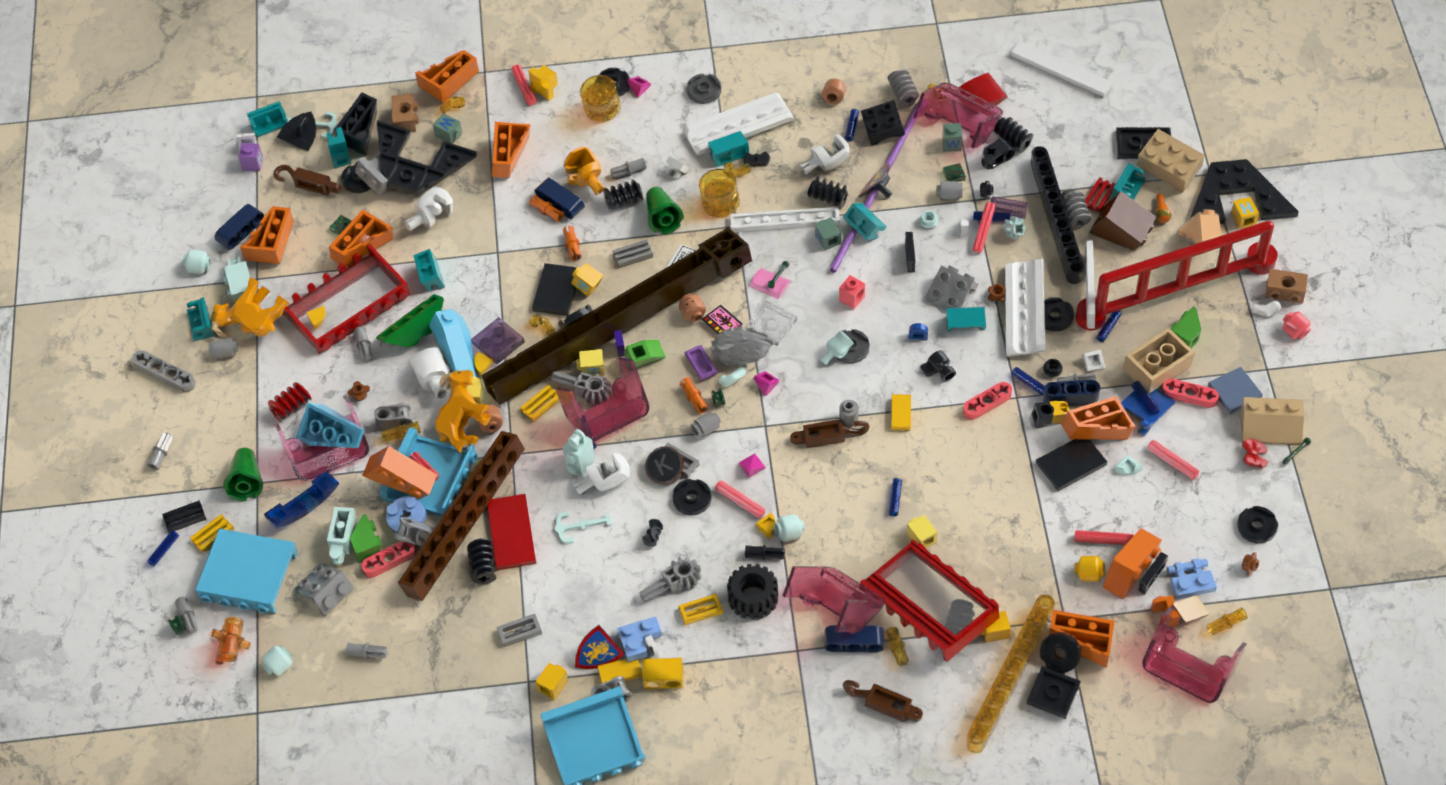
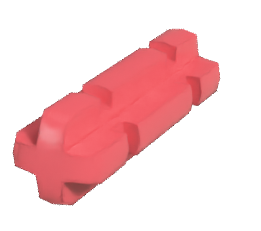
(417, 458)

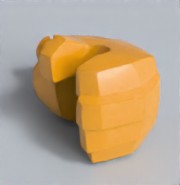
(587, 168)

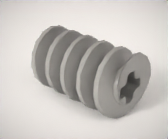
(903, 88)
(1076, 208)

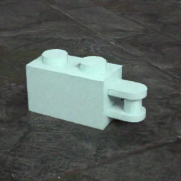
(236, 277)
(578, 453)
(341, 528)

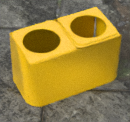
(662, 673)

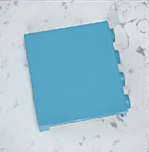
(446, 460)
(245, 571)
(592, 737)

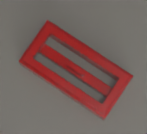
(1105, 184)

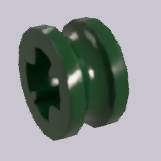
(718, 397)
(176, 625)

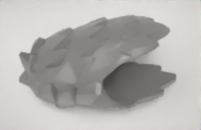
(740, 346)

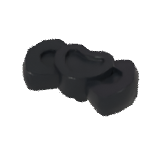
(756, 159)
(653, 533)

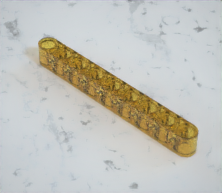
(1007, 680)

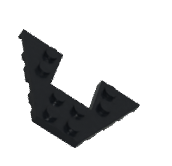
(413, 176)
(1241, 177)

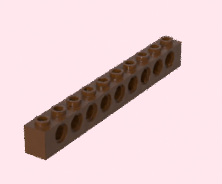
(461, 516)

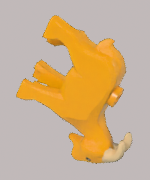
(248, 312)
(458, 410)

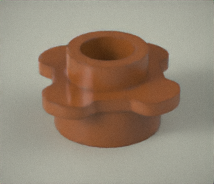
(997, 289)
(358, 395)
(1250, 563)

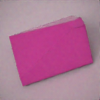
(638, 85)
(766, 382)
(752, 465)

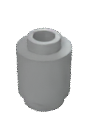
(949, 190)
(223, 348)
(848, 412)
(705, 424)

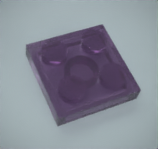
(497, 340)

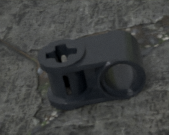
(997, 153)

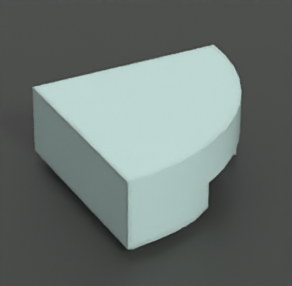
(1128, 466)

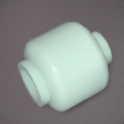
(196, 261)
(789, 527)
(277, 660)

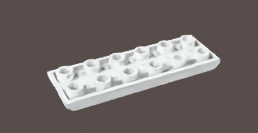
(748, 118)
(1025, 307)

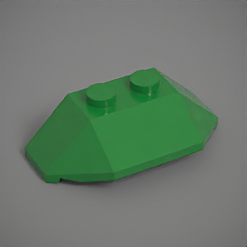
(413, 325)

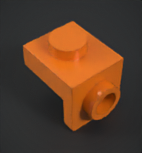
(1163, 603)

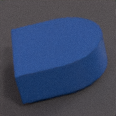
(918, 332)

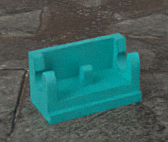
(267, 119)
(728, 148)
(338, 149)
(1129, 182)
(864, 221)
(428, 269)
(965, 318)
(199, 320)

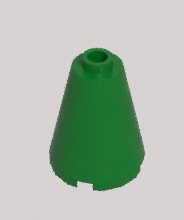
(662, 211)
(243, 476)

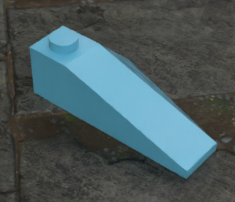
(453, 339)
(328, 428)

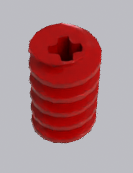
(288, 400)

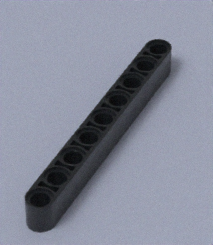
(1057, 215)

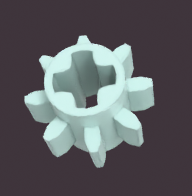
(1014, 227)

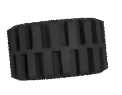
(752, 605)

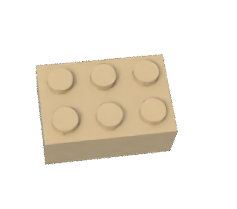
(1170, 160)
(1158, 360)

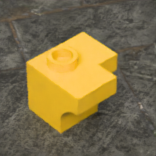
(543, 81)

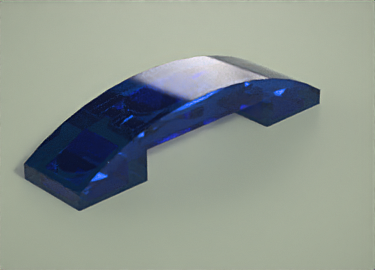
(304, 503)

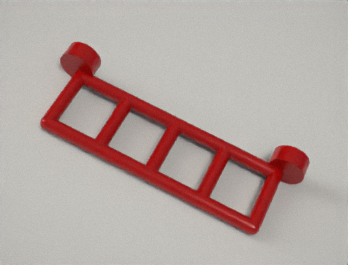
(1259, 260)

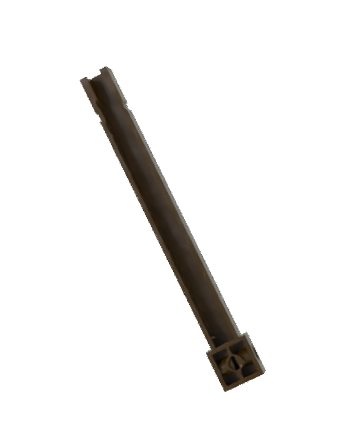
(714, 258)

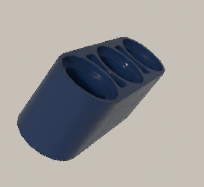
(560, 197)
(239, 226)
(1080, 389)
(867, 640)

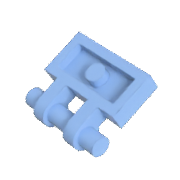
(1192, 584)

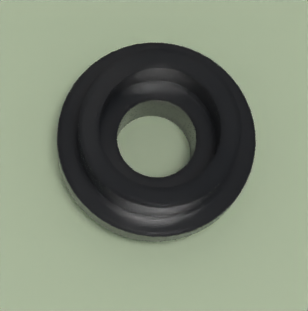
(986, 189)
(1052, 363)

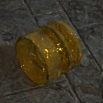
(600, 98)
(719, 193)

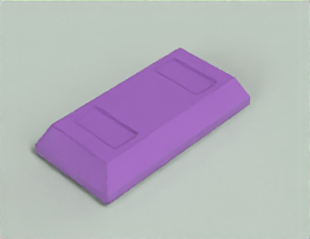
(701, 362)

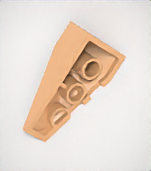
(1201, 226)

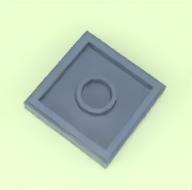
(1233, 388)

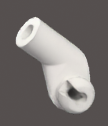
(1268, 310)

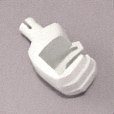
(821, 157)
(428, 206)
(429, 369)
(601, 476)

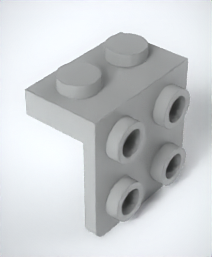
(372, 175)
(950, 288)
(325, 587)

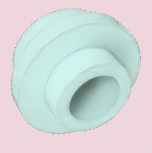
(928, 215)

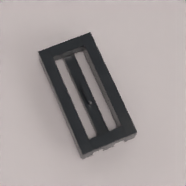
(910, 252)
(183, 513)
(1152, 573)

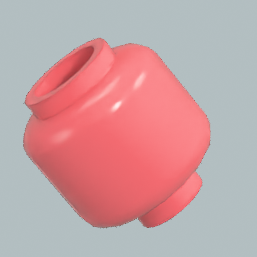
(1296, 325)

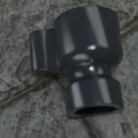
(938, 363)

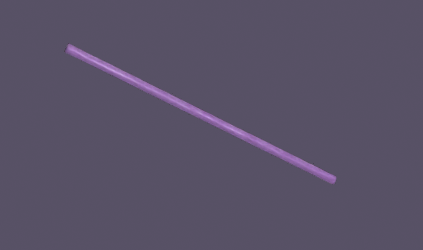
(847, 242)

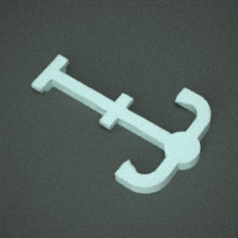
(331, 125)
(560, 528)

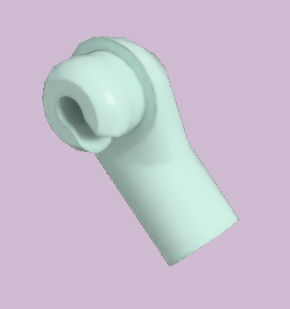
(727, 381)

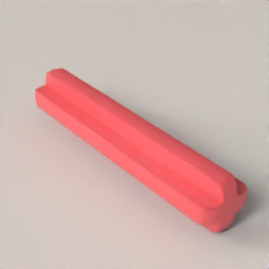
(523, 84)
(984, 227)
(1172, 459)
(740, 499)
(1102, 537)

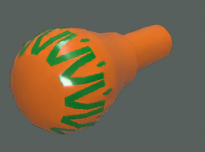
(1162, 212)

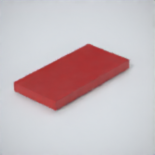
(511, 532)

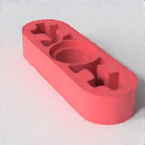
(1205, 392)
(991, 393)
(373, 560)

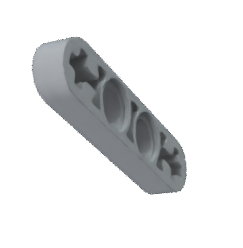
(165, 368)

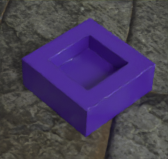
(619, 343)

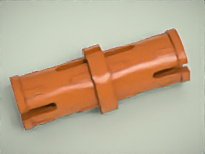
(546, 208)
(572, 243)
(693, 395)

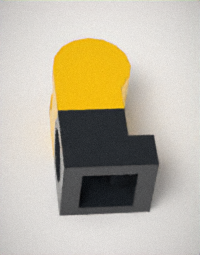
(1049, 412)

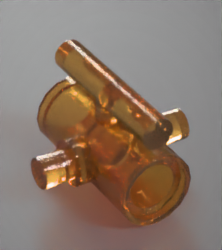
(230, 640)

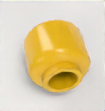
(1090, 568)

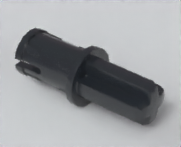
(763, 552)

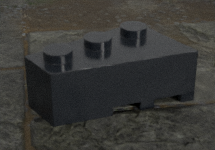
(359, 123)

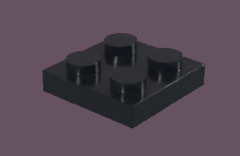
(1053, 692)

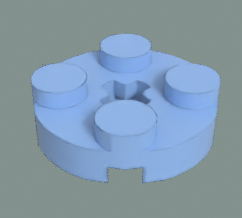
(401, 506)

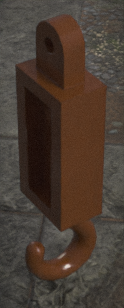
(309, 180)
(830, 433)
(882, 699)

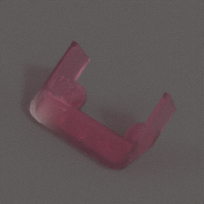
(961, 107)
(622, 409)
(315, 460)
(836, 592)
(1185, 670)

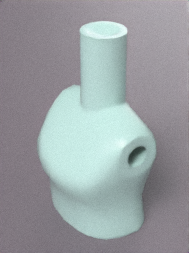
(837, 346)

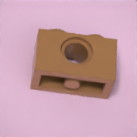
(404, 112)
(1286, 286)

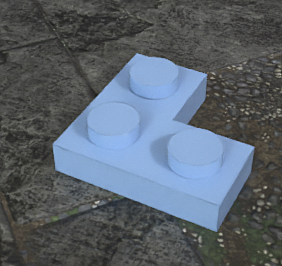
(633, 637)

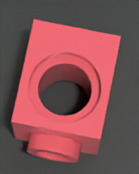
(852, 292)

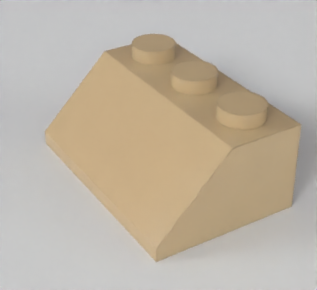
(1272, 420)

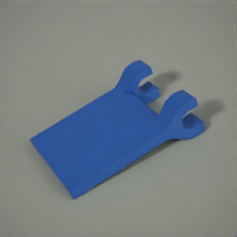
(1137, 407)

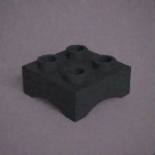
(882, 122)

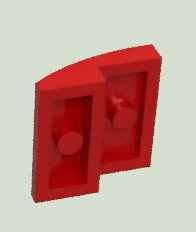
(985, 88)

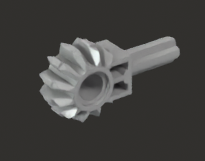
(586, 385)
(673, 579)

